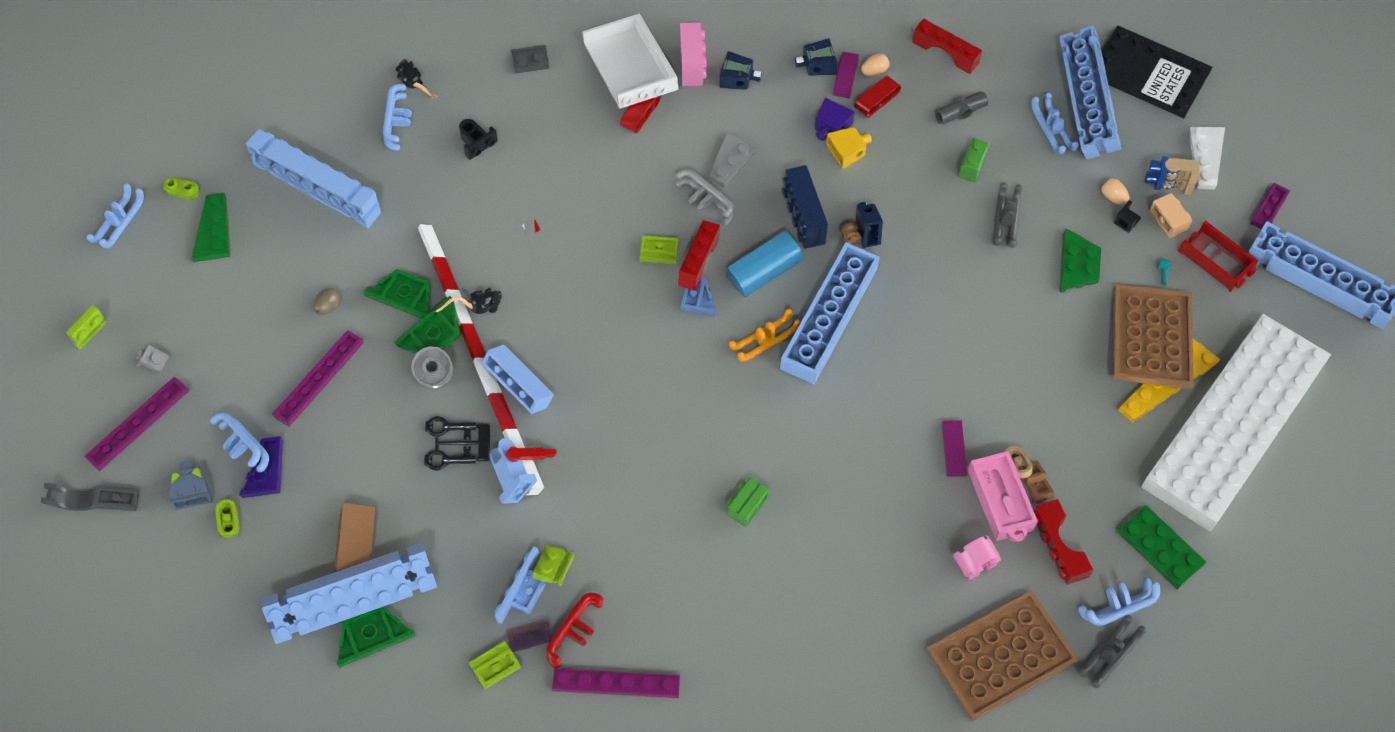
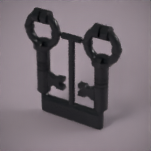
(483, 443)

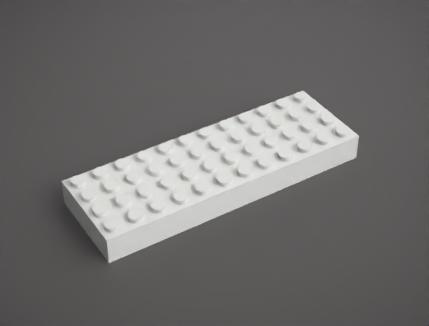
(1235, 422)

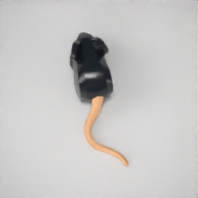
(411, 76)
(480, 301)

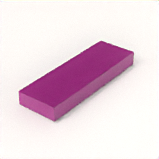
(846, 75)
(1270, 206)
(954, 448)

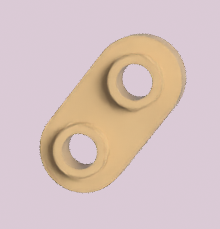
(1021, 461)

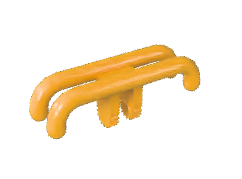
(765, 337)

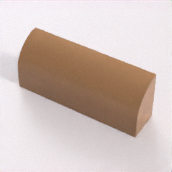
(354, 535)

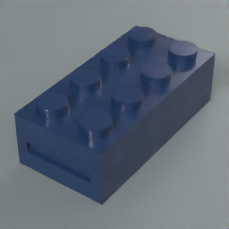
(805, 207)

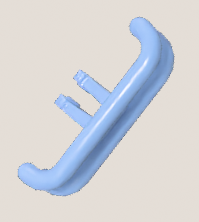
(394, 116)
(1053, 125)
(117, 217)
(241, 441)
(1126, 605)

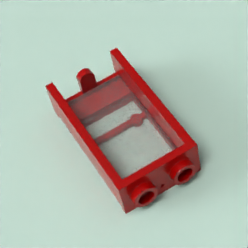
(1219, 256)

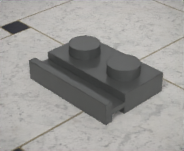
(530, 59)

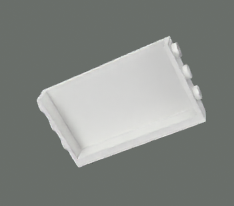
(630, 61)

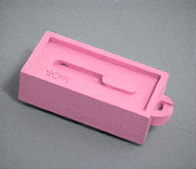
(1002, 497)

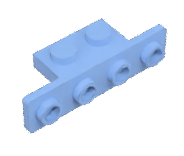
(524, 590)

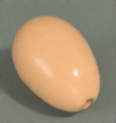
(875, 65)
(1115, 191)

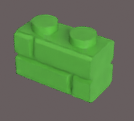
(973, 160)
(747, 501)

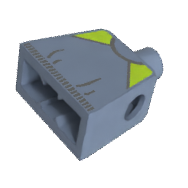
(188, 487)

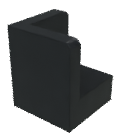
(1126, 218)

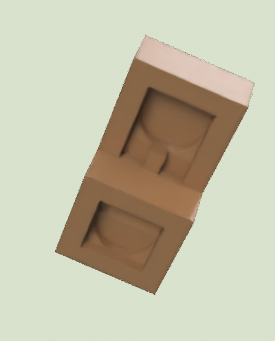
(1037, 484)

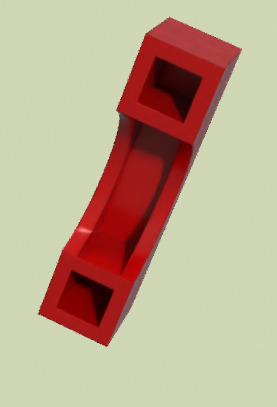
(963, 53)
(695, 260)
(1071, 564)

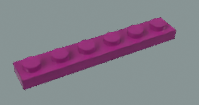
(318, 378)
(136, 424)
(616, 683)

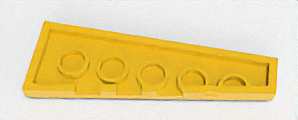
(1152, 395)

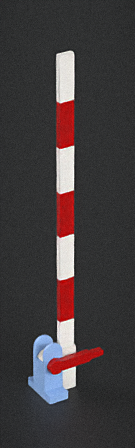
(511, 459)

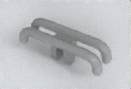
(706, 190)

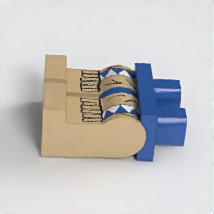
(1173, 174)

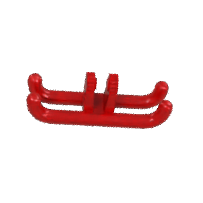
(572, 620)

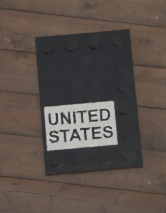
(1153, 71)

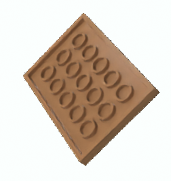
(1153, 336)
(1002, 655)

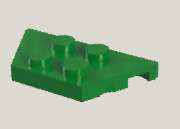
(1079, 262)
(403, 293)
(434, 330)
(370, 634)

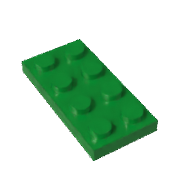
(1161, 547)

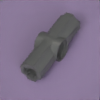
(961, 107)

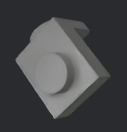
(152, 359)

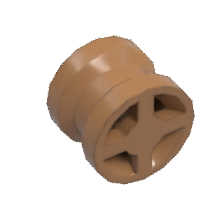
(850, 233)

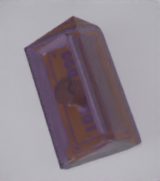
(529, 635)

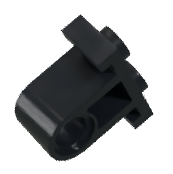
(475, 138)

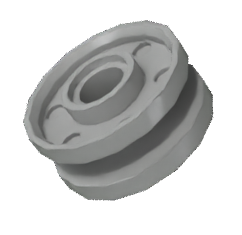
(428, 356)

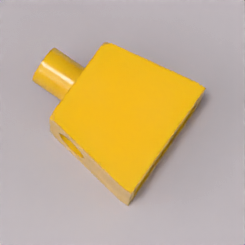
(847, 145)

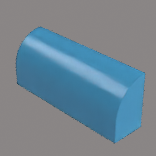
(764, 263)

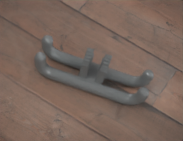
(1007, 215)
(1112, 651)

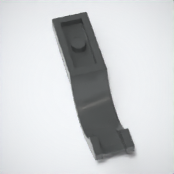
(87, 500)

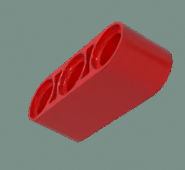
(877, 96)
(638, 113)

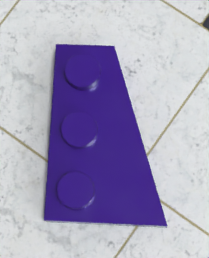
(269, 480)

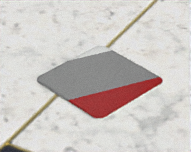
(531, 227)

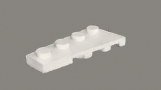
(1207, 148)

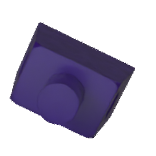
(832, 118)

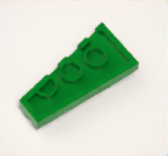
(213, 232)

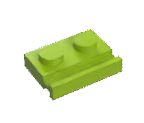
(659, 249)
(86, 327)
(553, 565)
(494, 665)

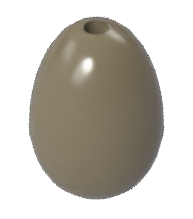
(326, 301)

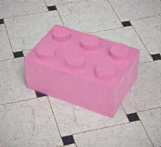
(692, 54)

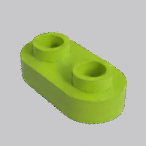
(179, 188)
(227, 520)

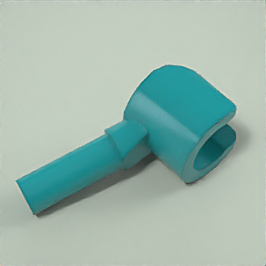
(1164, 265)

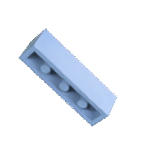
(517, 379)

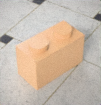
(1170, 215)

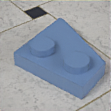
(699, 300)

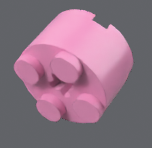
(977, 556)

